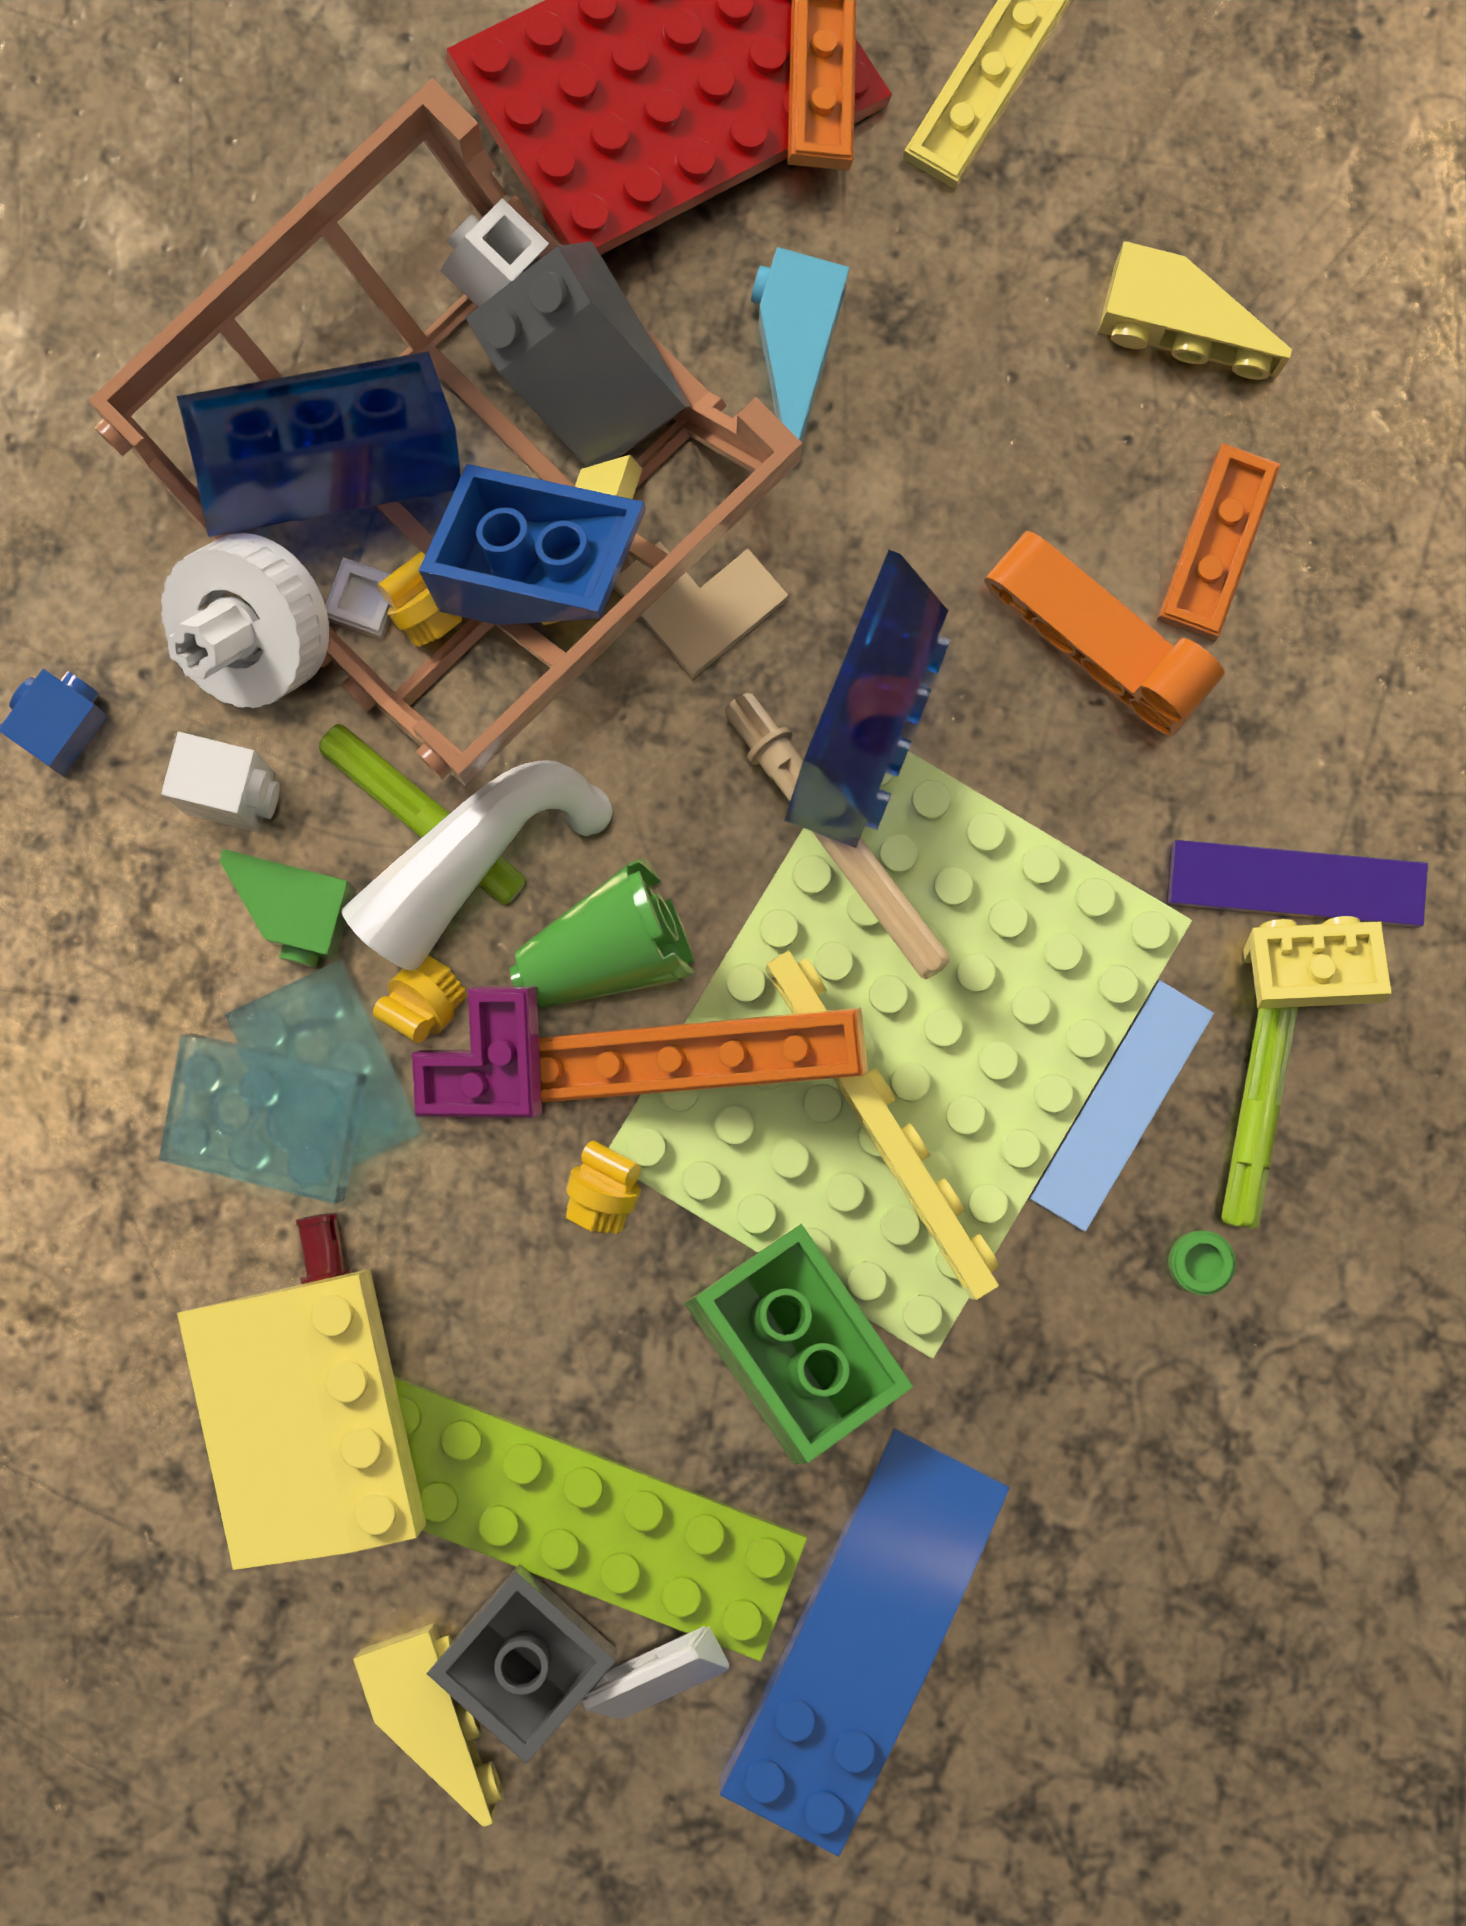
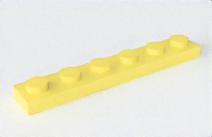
(899, 1147)

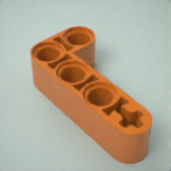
(1103, 635)

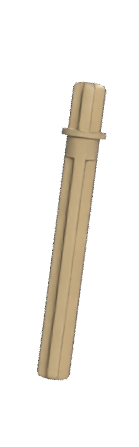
(782, 763)

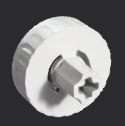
(221, 641)

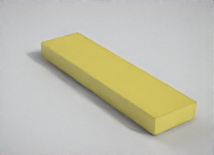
(982, 87)

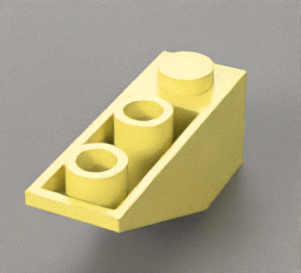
(1176, 307)
(427, 1719)

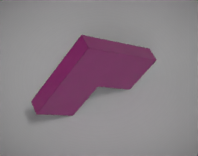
(498, 1072)

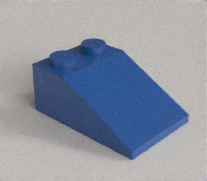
(528, 549)

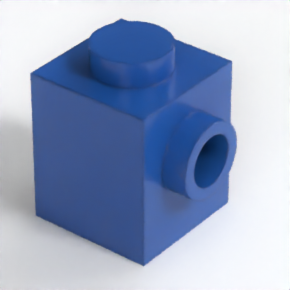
(53, 718)

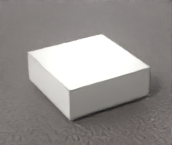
(357, 601)

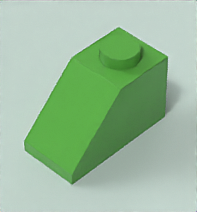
(291, 906)

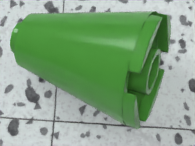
(607, 943)

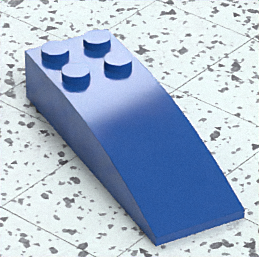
(864, 1643)

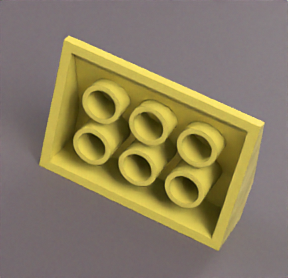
(302, 1422)

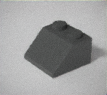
(523, 1663)

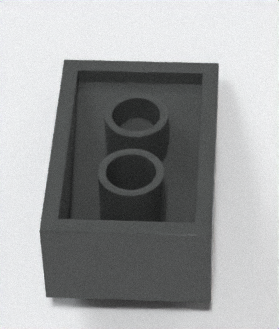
(579, 354)

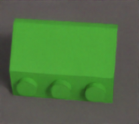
(799, 1345)

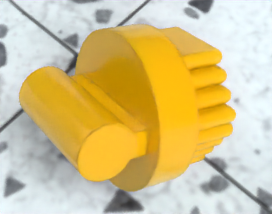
(413, 605)
(421, 1000)
(602, 1189)

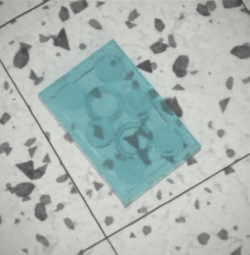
(328, 1024)
(263, 1117)

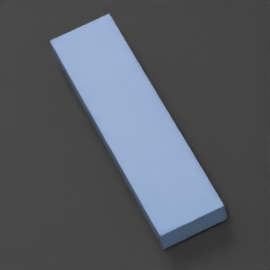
(1121, 1106)

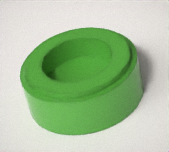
(1202, 1262)

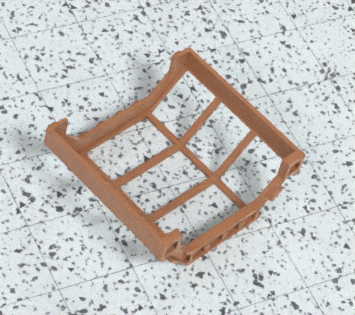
(453, 136)

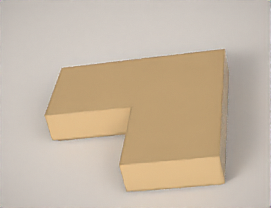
(709, 620)

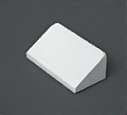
(657, 1675)

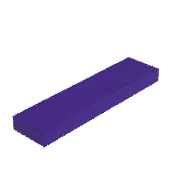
(1297, 883)

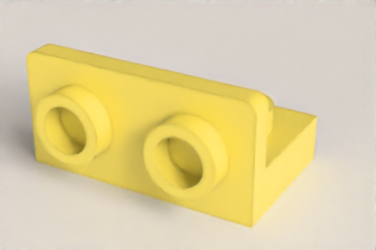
(1318, 963)

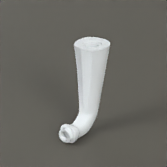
(425, 887)

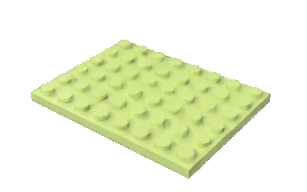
(978, 1058)

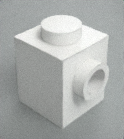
(491, 252)

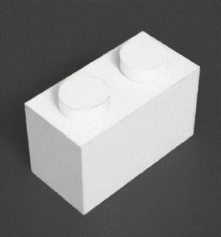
(220, 782)

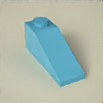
(796, 325)

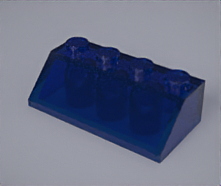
(320, 443)
(869, 706)

